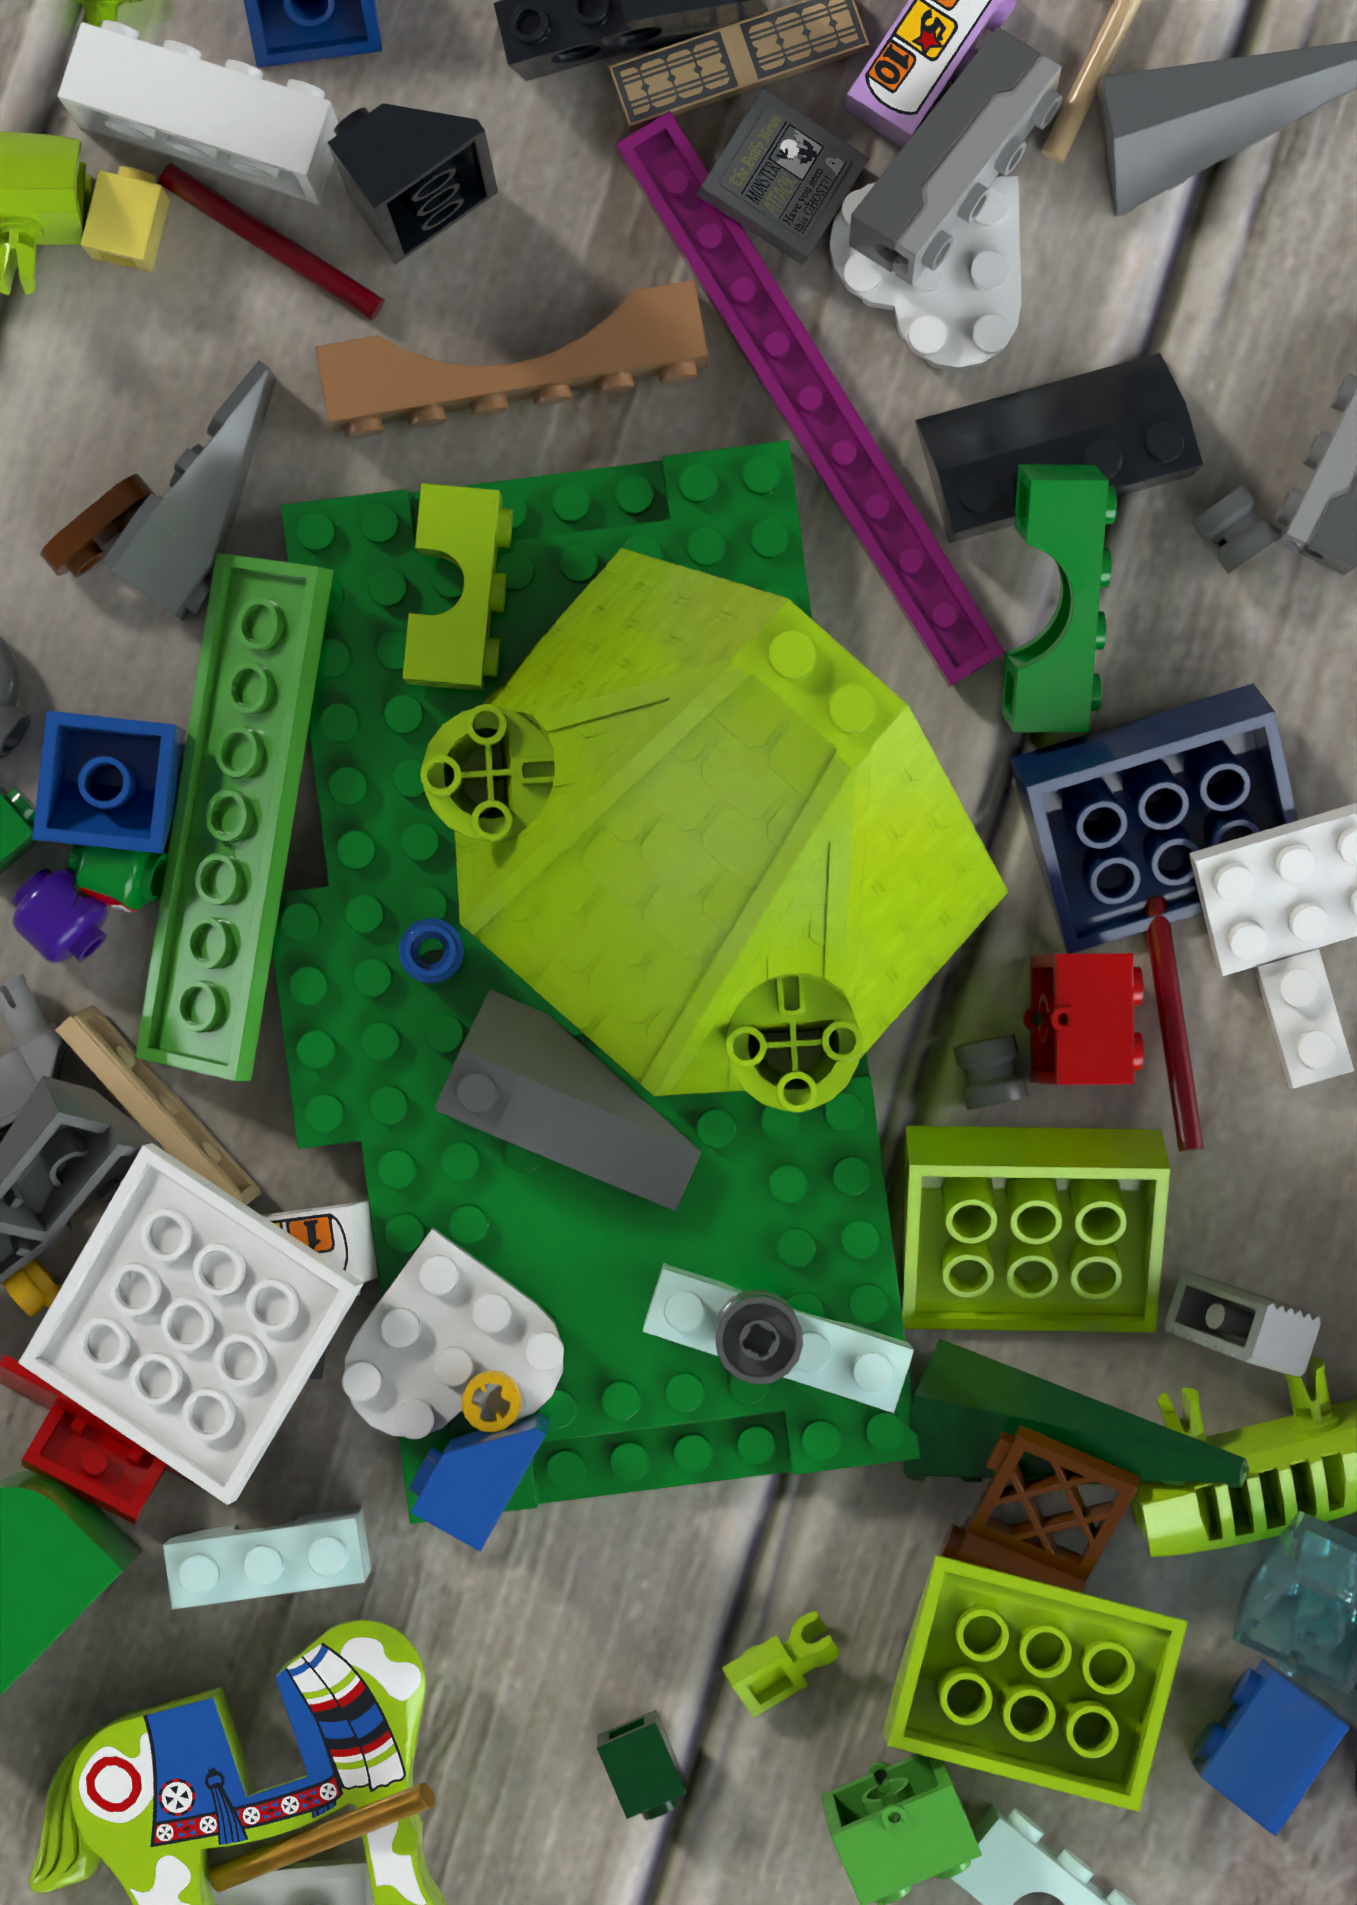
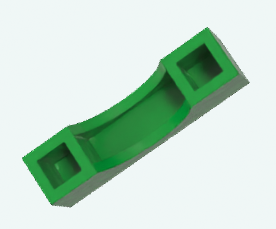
(1052, 677)

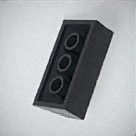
(412, 172)
(1116, 417)

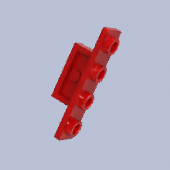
(84, 1450)

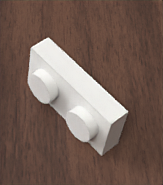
(1304, 1018)

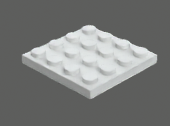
(190, 1323)

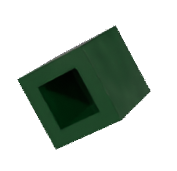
(642, 1766)

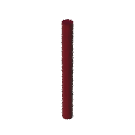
(271, 241)
(1173, 1028)

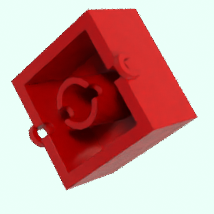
(1085, 1019)

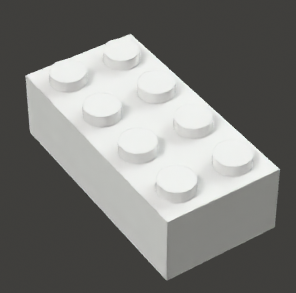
(200, 110)

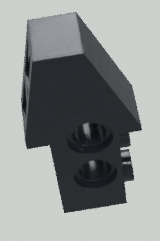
(564, 34)

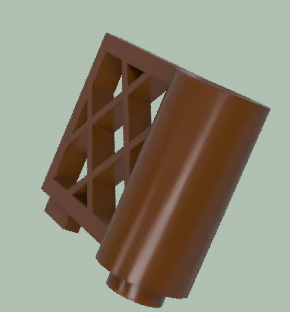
(1029, 1546)

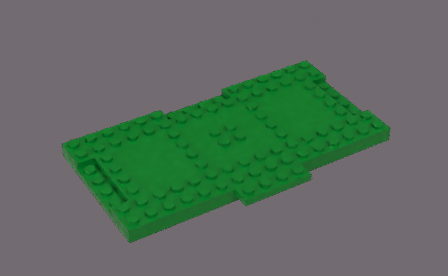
(368, 1048)

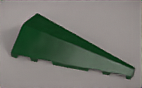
(972, 1399)

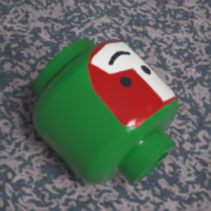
(119, 876)

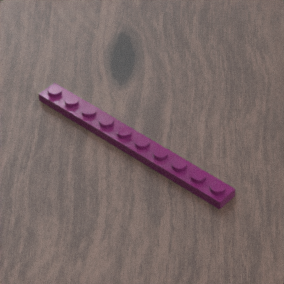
(811, 402)

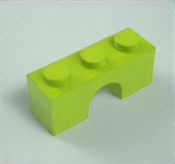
(456, 645)

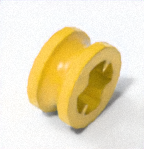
(473, 1409)

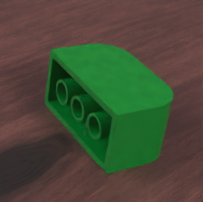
(52, 1565)

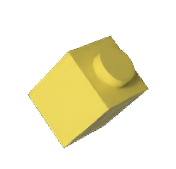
(126, 219)

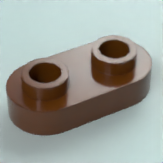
(80, 542)

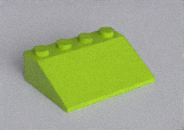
(1033, 1228)
(1034, 1682)

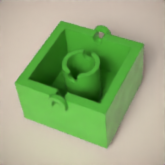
(899, 1828)

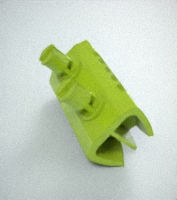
(41, 200)
(1293, 1463)

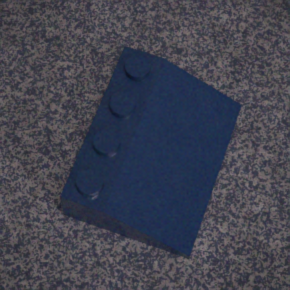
(1134, 799)

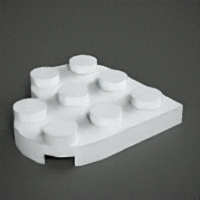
(966, 305)
(439, 1331)

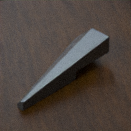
(1190, 116)
(58, 1161)

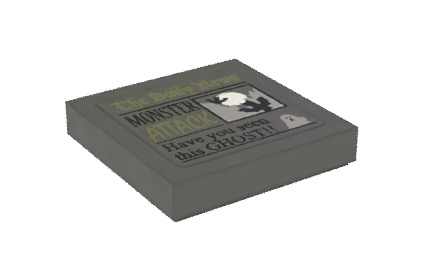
(782, 176)

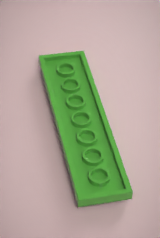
(234, 815)

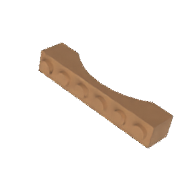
(644, 337)

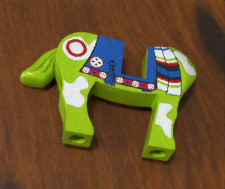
(176, 1781)

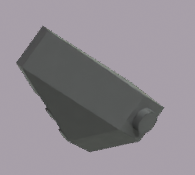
(175, 538)
(552, 1096)

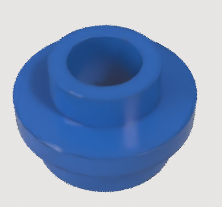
(410, 950)

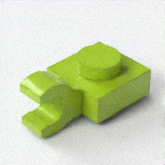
(777, 1670)

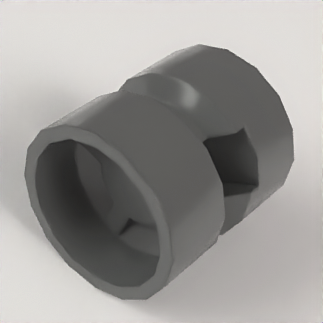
(758, 1336)

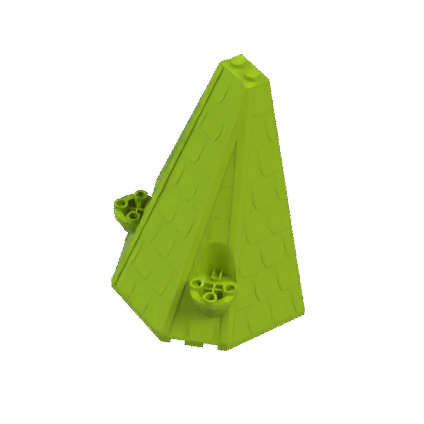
(708, 836)

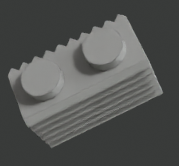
(1242, 1324)

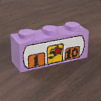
(920, 62)

